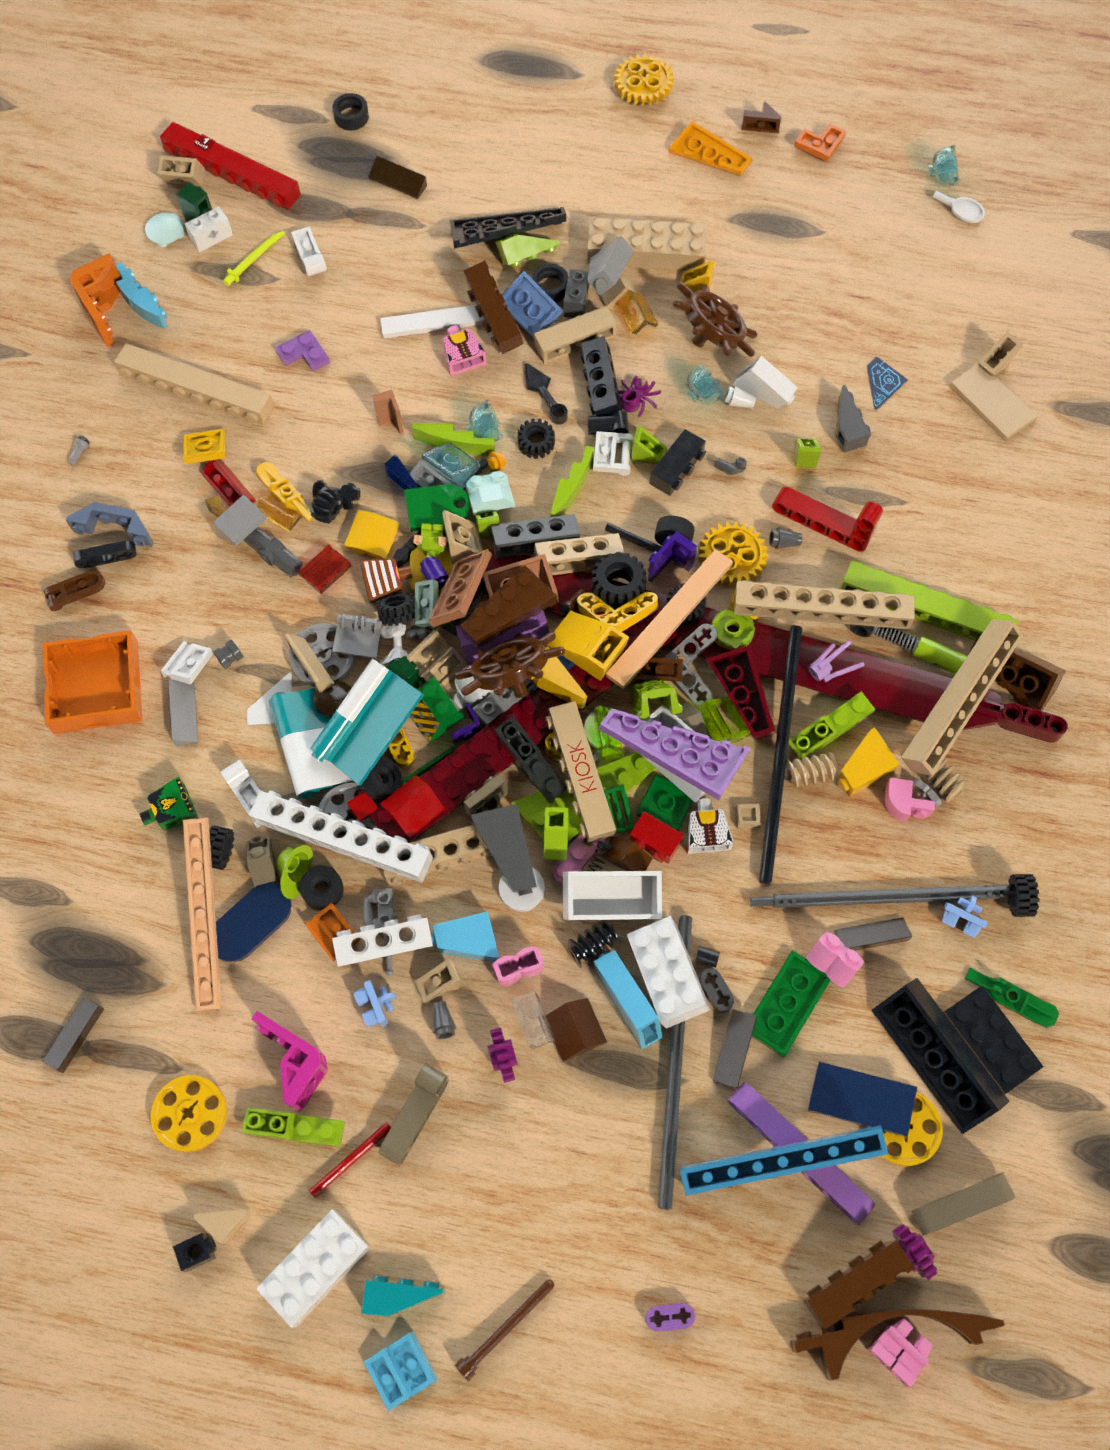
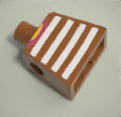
(383, 577)

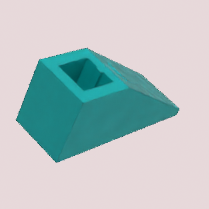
(391, 1298)

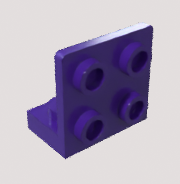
(674, 548)

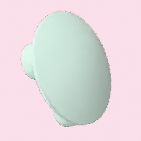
(164, 229)

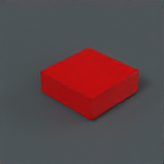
(362, 806)

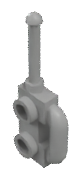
(385, 900)

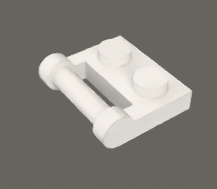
(605, 452)

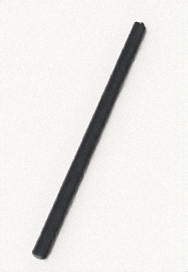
(780, 756)

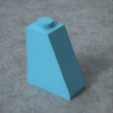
(467, 938)

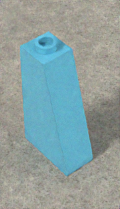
(629, 999)

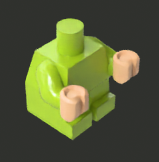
(432, 540)

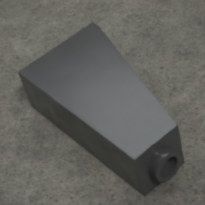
(506, 842)

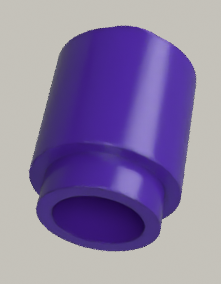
(433, 570)

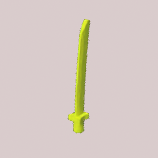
(234, 275)

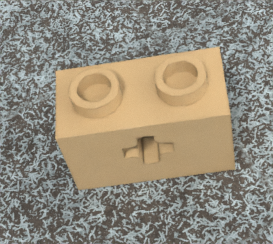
(180, 170)

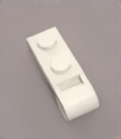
(308, 251)
(242, 785)

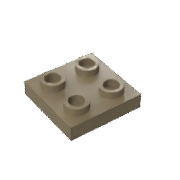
(493, 791)

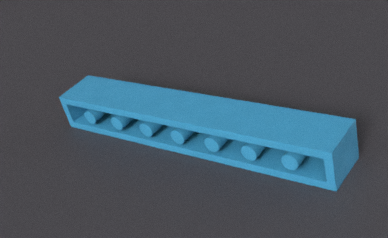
(784, 1160)

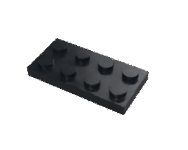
(993, 1039)

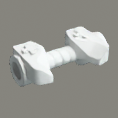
(394, 632)

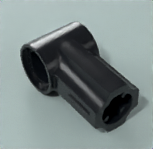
(615, 422)

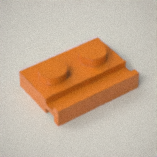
(324, 928)

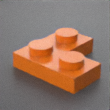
(823, 145)

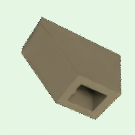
(261, 860)

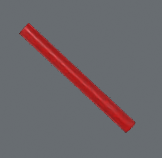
(350, 1160)

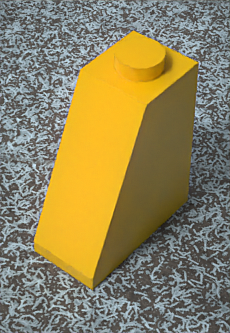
(867, 764)

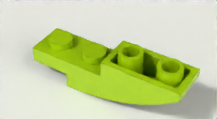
(832, 726)
(293, 1127)

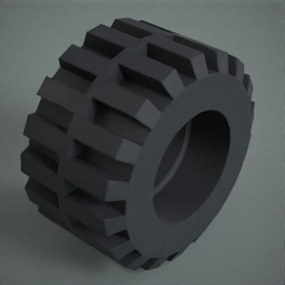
(618, 567)

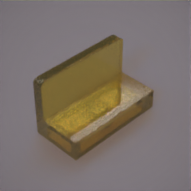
(636, 311)

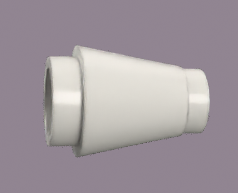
(739, 398)

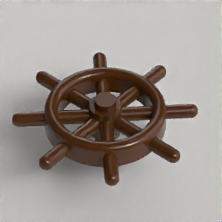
(714, 320)
(509, 665)

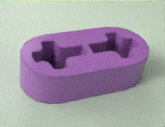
(669, 1310)

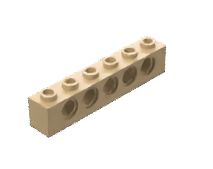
(439, 843)

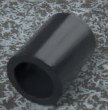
(707, 956)

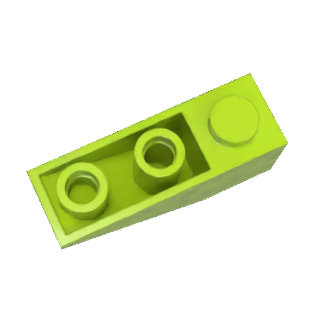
(518, 247)

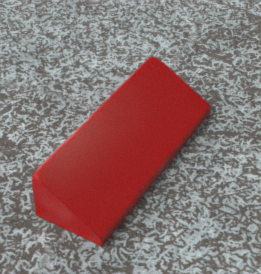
(225, 482)

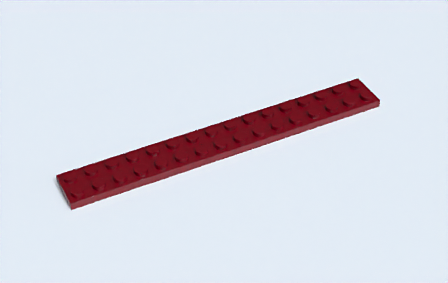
(485, 754)

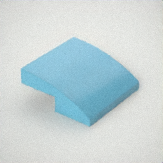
(400, 1370)

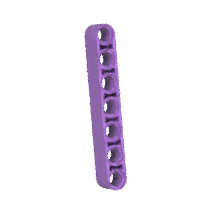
(780, 1132)

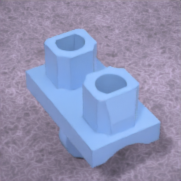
(973, 923)
(376, 1015)

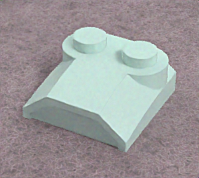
(489, 492)

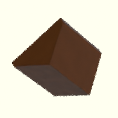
(575, 1029)

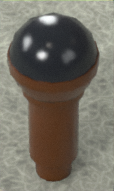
(570, 604)

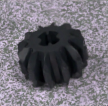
(326, 505)

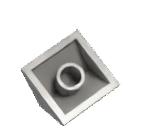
(238, 521)

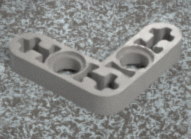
(687, 669)

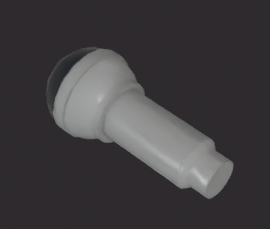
(81, 445)

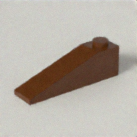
(1029, 678)

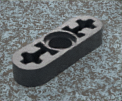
(104, 554)

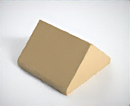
(461, 535)

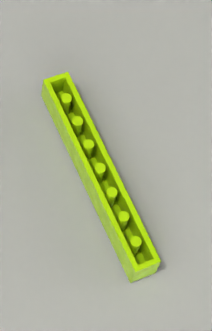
(929, 605)

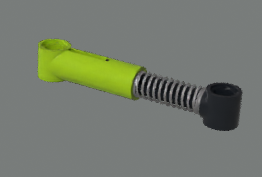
(921, 647)

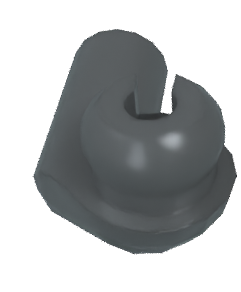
(731, 468)
(417, 632)

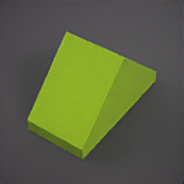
(647, 447)
(807, 452)
(484, 523)

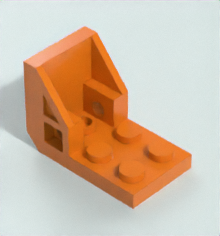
(94, 283)

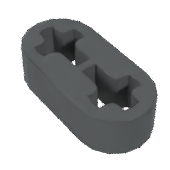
(721, 987)

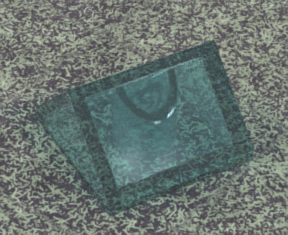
(452, 464)

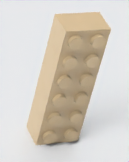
(653, 242)

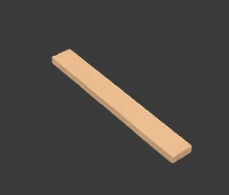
(669, 619)
(202, 914)

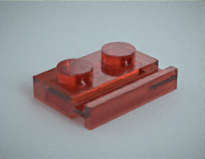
(325, 569)

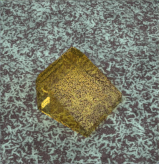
(215, 505)

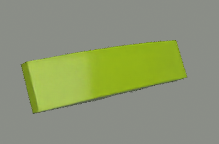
(442, 434)
(569, 488)

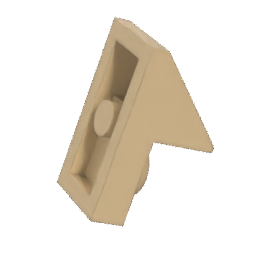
(438, 981)

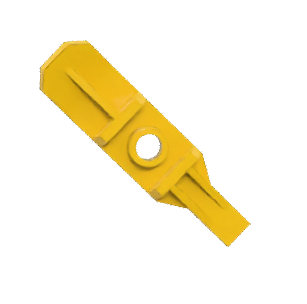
(278, 484)

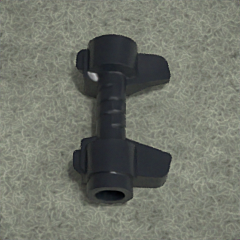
(349, 492)

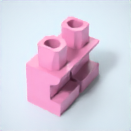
(898, 1354)

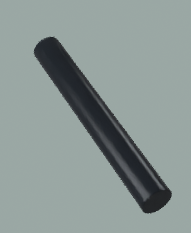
(632, 538)

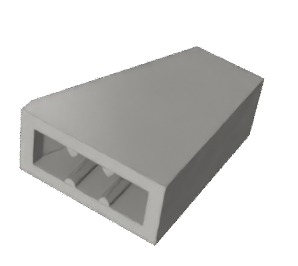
(608, 265)

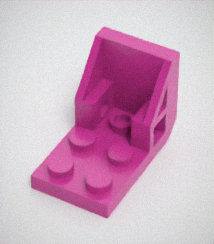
(298, 1079)

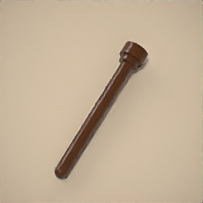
(469, 1365)

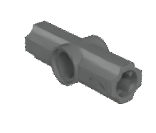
(274, 552)

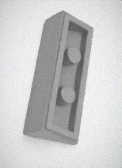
(183, 713)

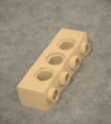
(578, 553)

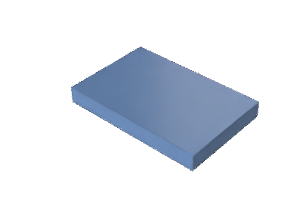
(530, 304)

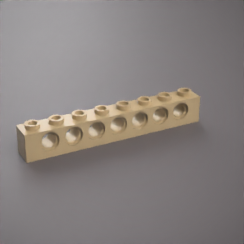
(833, 612)

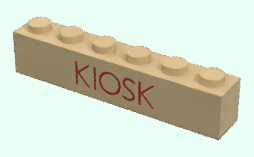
(581, 772)

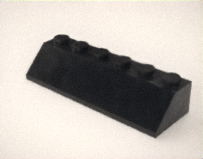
(940, 1056)

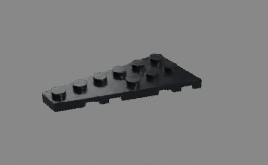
(485, 228)

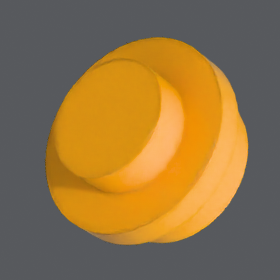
(496, 461)

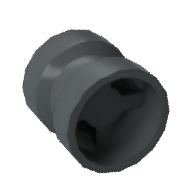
(228, 654)

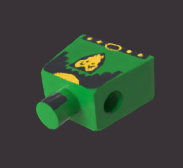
(169, 806)

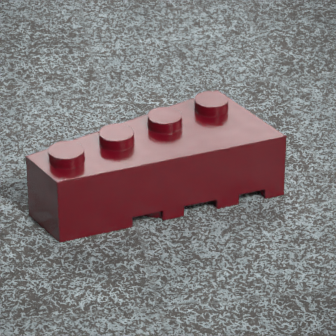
(743, 685)

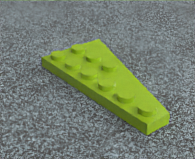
(627, 771)

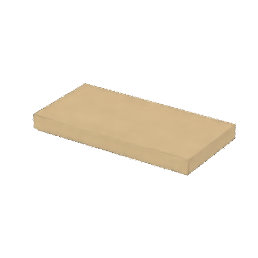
(993, 401)

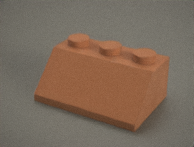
(538, 565)

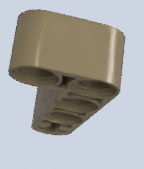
(414, 1114)
(963, 1204)

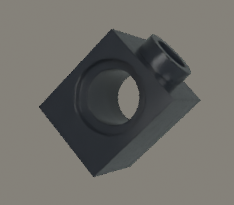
(184, 1252)

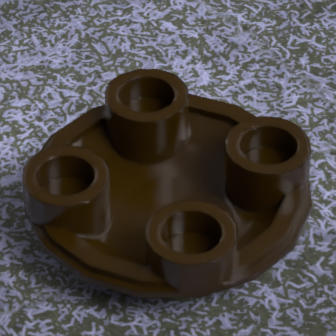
(330, 699)

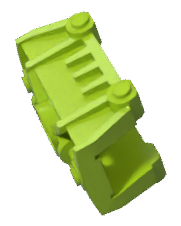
(653, 689)

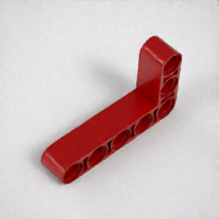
(829, 521)

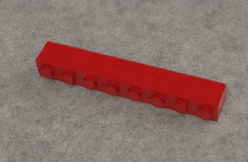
(232, 167)

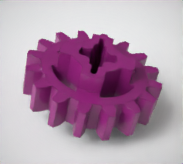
(502, 1055)
(916, 1251)

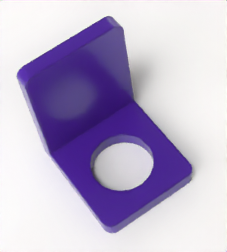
(468, 731)

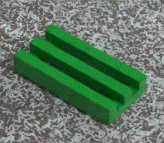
(612, 790)

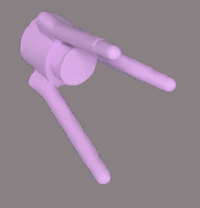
(821, 667)

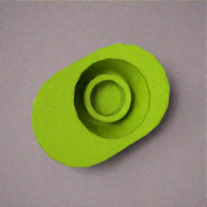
(291, 867)

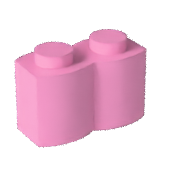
(835, 959)
(524, 964)

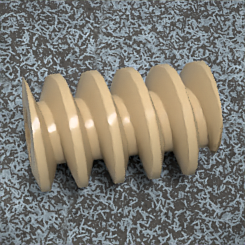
(812, 769)
(947, 781)

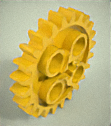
(643, 79)
(724, 539)

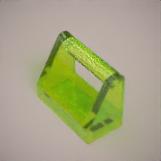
(715, 724)
(608, 746)

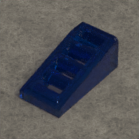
(398, 473)

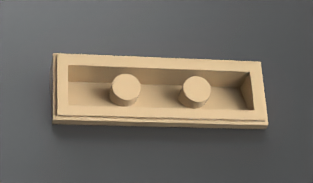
(309, 662)

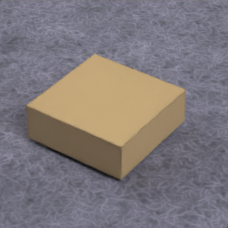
(748, 815)

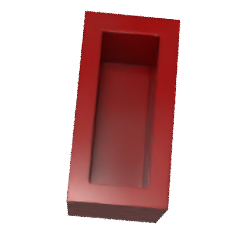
(656, 838)

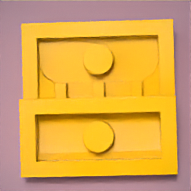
(371, 534)

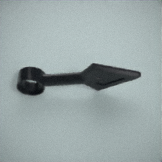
(539, 383)

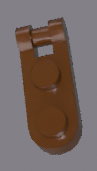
(74, 589)

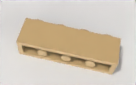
(568, 335)

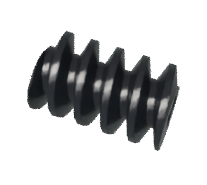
(592, 942)

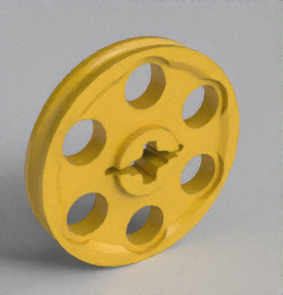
(176, 1113)
(917, 1134)

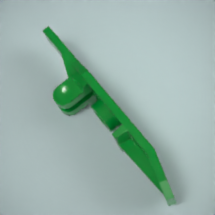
(1024, 1003)

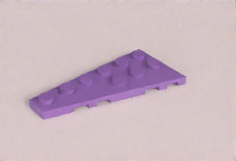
(683, 752)

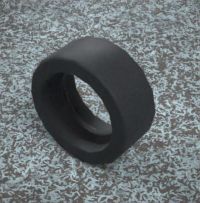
(348, 101)
(552, 271)

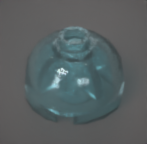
(945, 166)
(704, 386)
(485, 422)

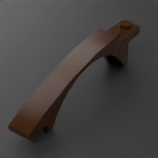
(836, 1343)

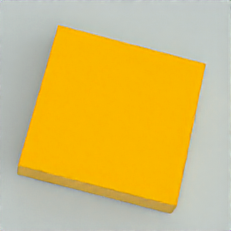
(204, 446)

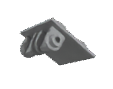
(357, 636)

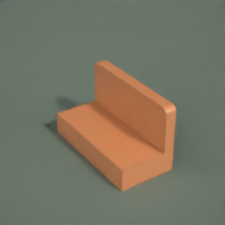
(387, 409)

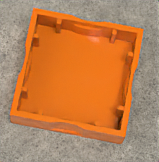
(92, 682)

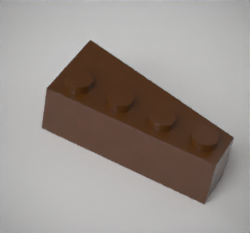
(492, 308)
(513, 603)
(857, 1283)

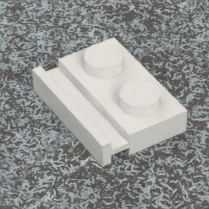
(187, 662)

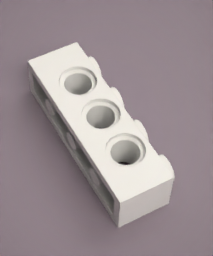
(420, 939)

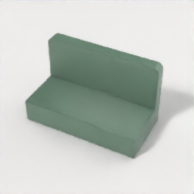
(425, 600)

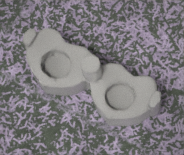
(927, 791)

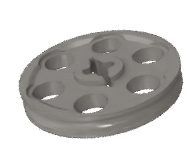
(322, 645)
(348, 791)

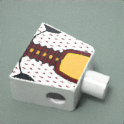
(708, 829)

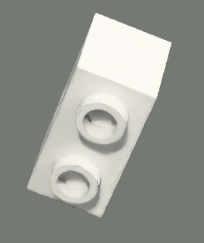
(208, 229)

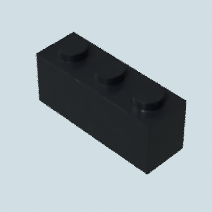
(678, 462)

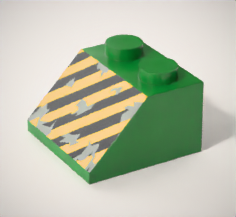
(436, 710)

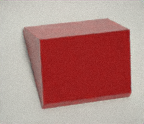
(413, 806)

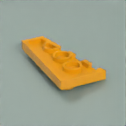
(706, 148)

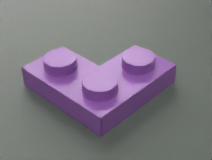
(304, 347)

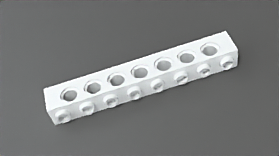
(413, 868)

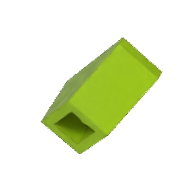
(556, 834)

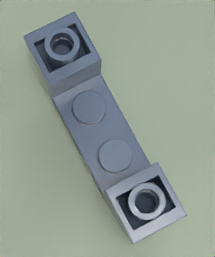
(86, 519)

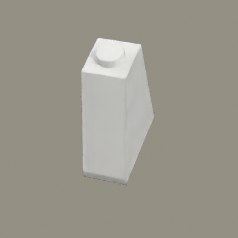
(766, 383)

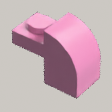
(901, 804)

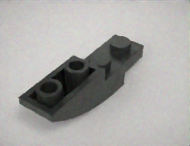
(529, 759)

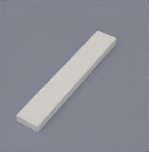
(430, 321)

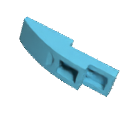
(140, 298)

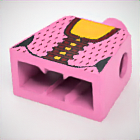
(463, 350)

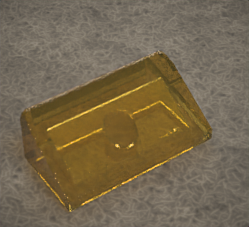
(278, 512)

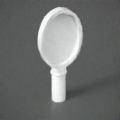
(963, 207)

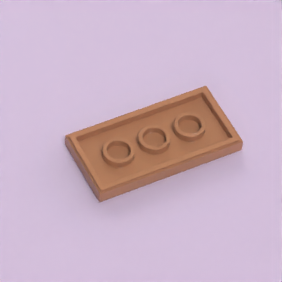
(460, 588)

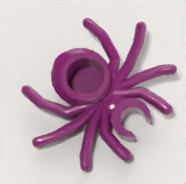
(636, 395)

